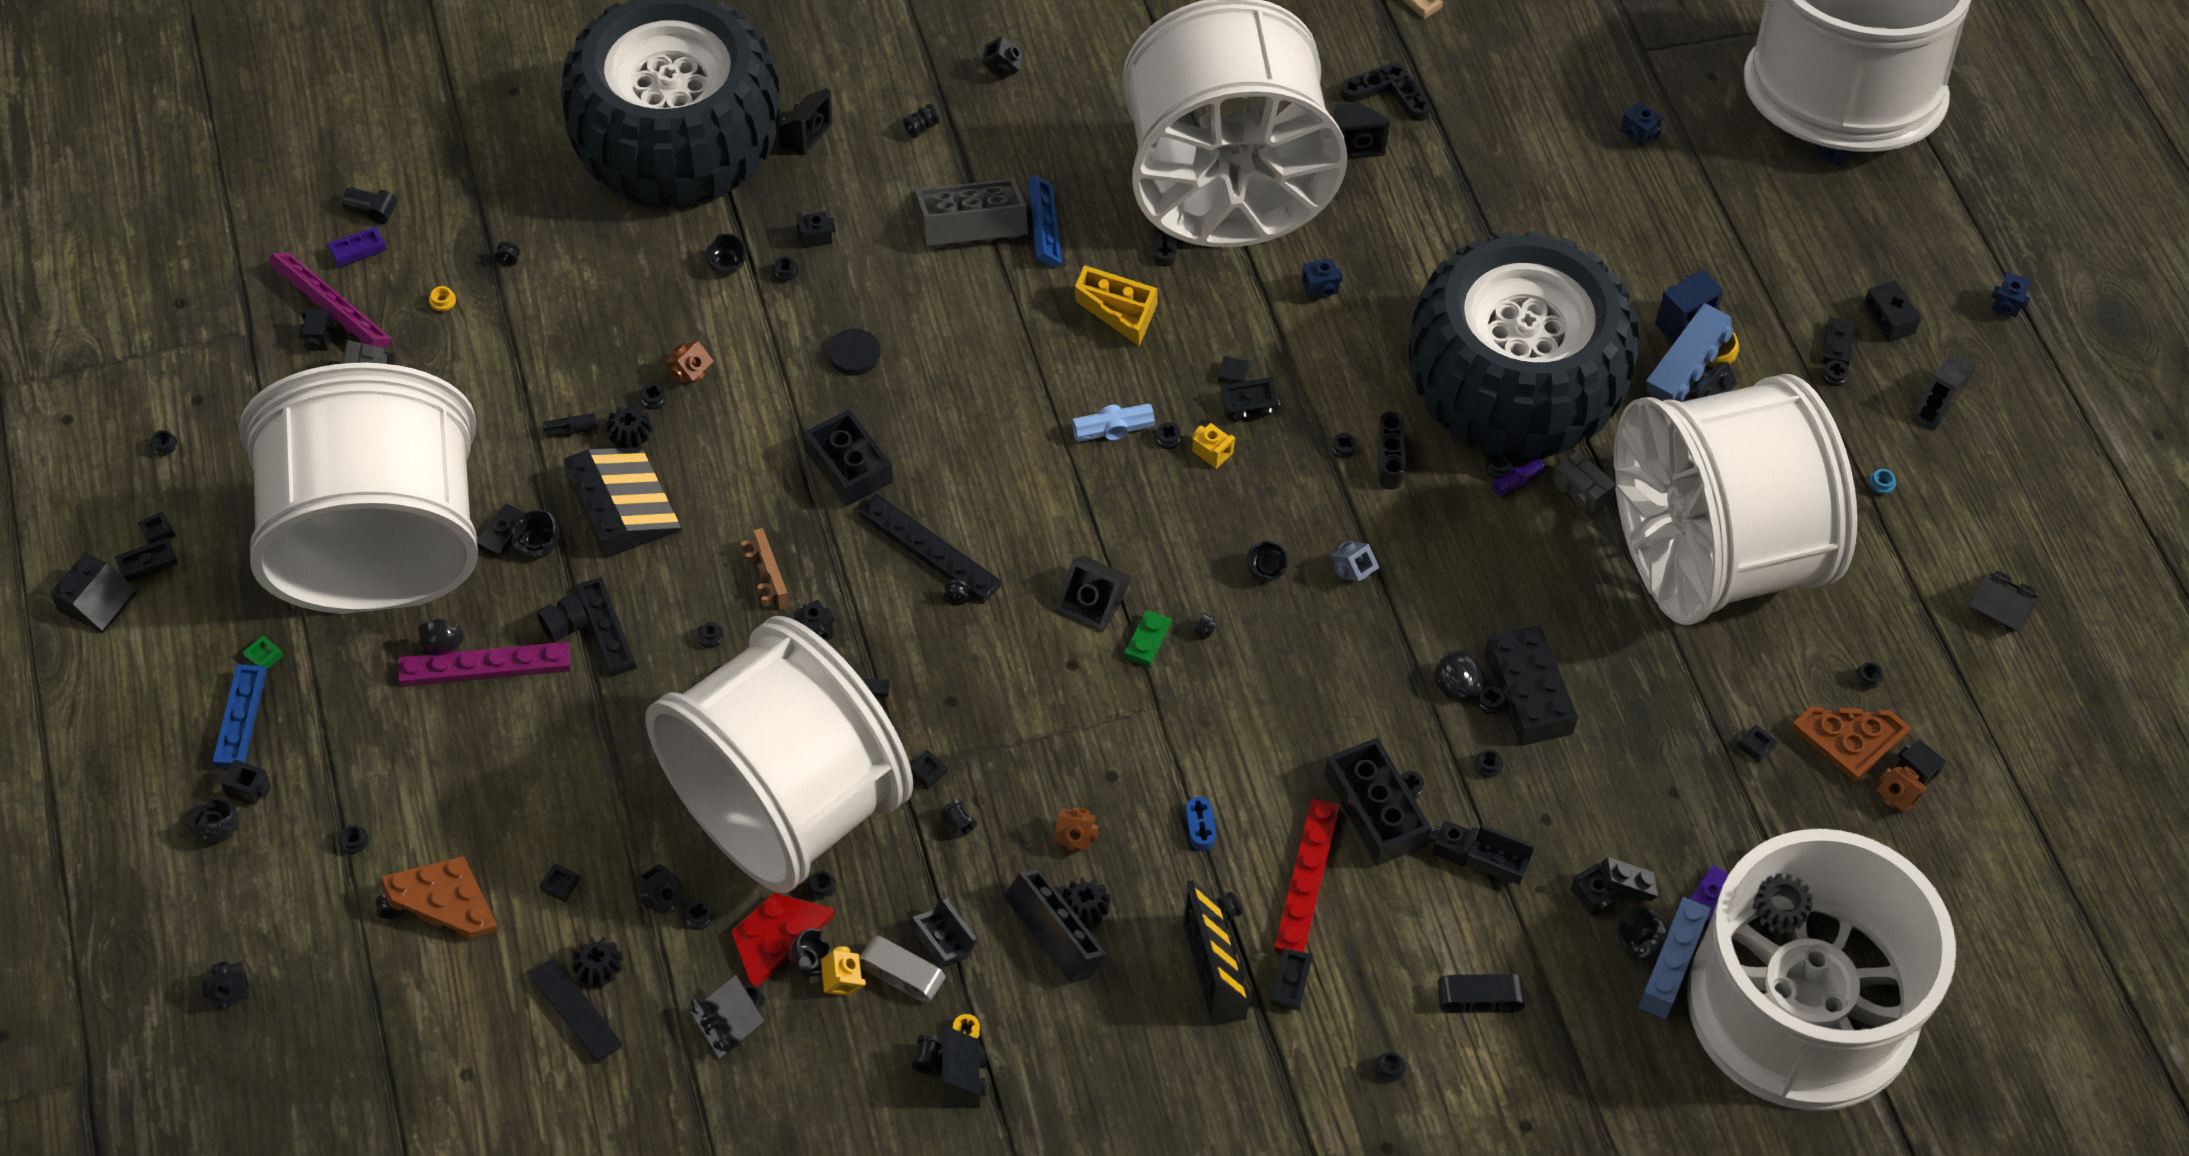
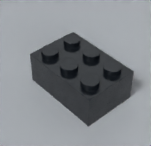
(848, 457)

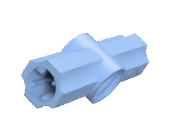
(1113, 422)

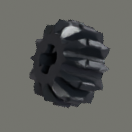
(628, 427)
(1094, 896)
(597, 951)

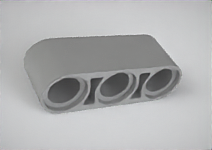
(901, 969)

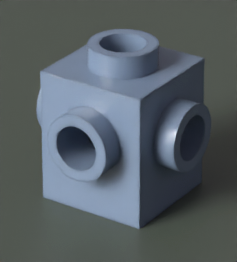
(1354, 561)

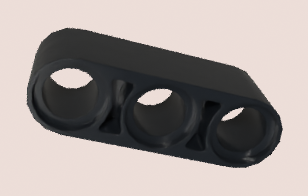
(1391, 450)
(1481, 993)

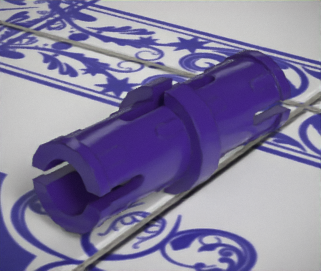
(1518, 477)

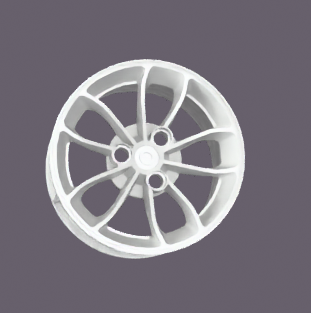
(780, 753)
(1793, 1045)

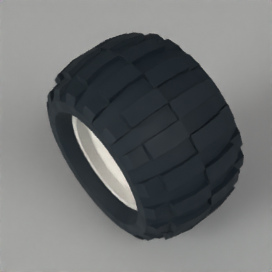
(670, 100)
(1523, 344)

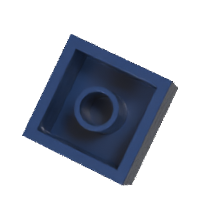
(1683, 302)

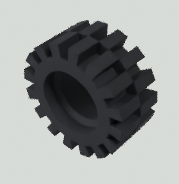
(1775, 916)

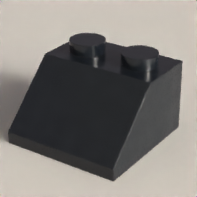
(807, 122)
(1362, 129)
(1092, 592)
(92, 593)
(962, 1070)

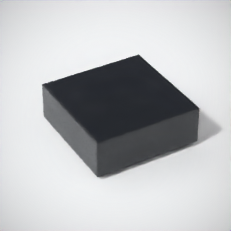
(1233, 370)
(156, 528)
(1757, 743)
(928, 769)
(559, 882)

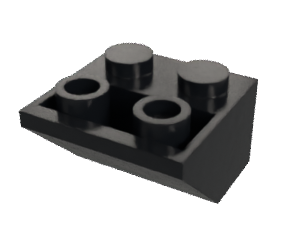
(2005, 600)

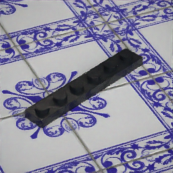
(929, 547)

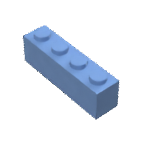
(1690, 354)
(1674, 958)

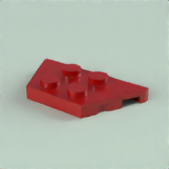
(769, 931)

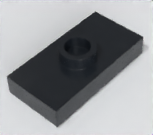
(497, 535)

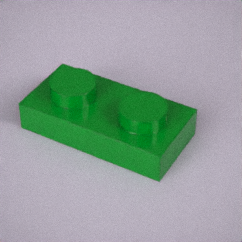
(1148, 638)

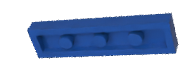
(1044, 221)
(239, 715)

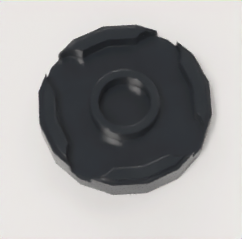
(854, 351)

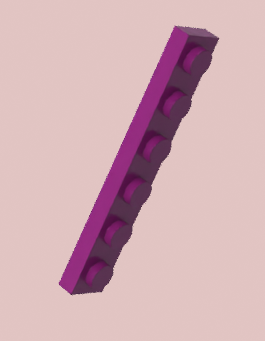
(326, 297)
(484, 664)

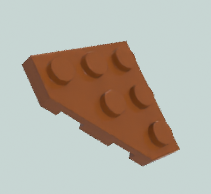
(1851, 737)
(441, 896)

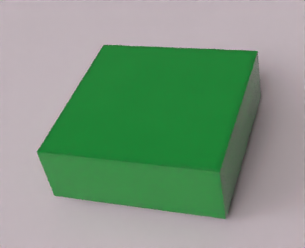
(262, 653)

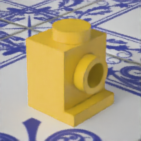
(1212, 445)
(841, 972)

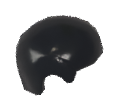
(726, 254)
(1267, 561)
(439, 637)
(807, 951)

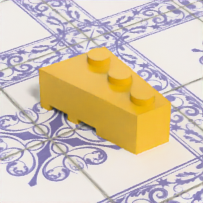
(1117, 301)

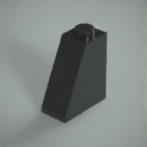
(1943, 391)

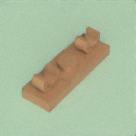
(767, 570)

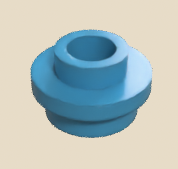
(1883, 476)

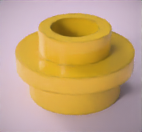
(442, 298)

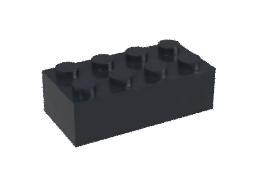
(1531, 685)
(1377, 801)

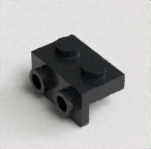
(1249, 397)
(1500, 855)
(944, 934)

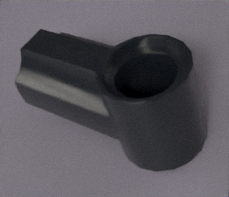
(376, 206)

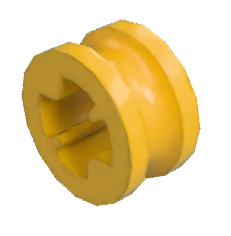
(969, 1020)

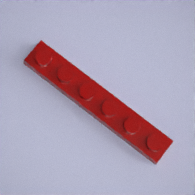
(1307, 876)

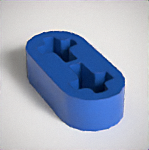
(1195, 824)

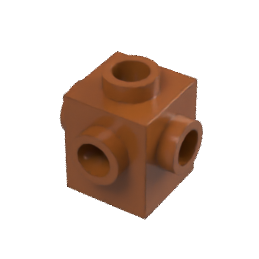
(688, 362)
(1900, 788)
(1076, 829)

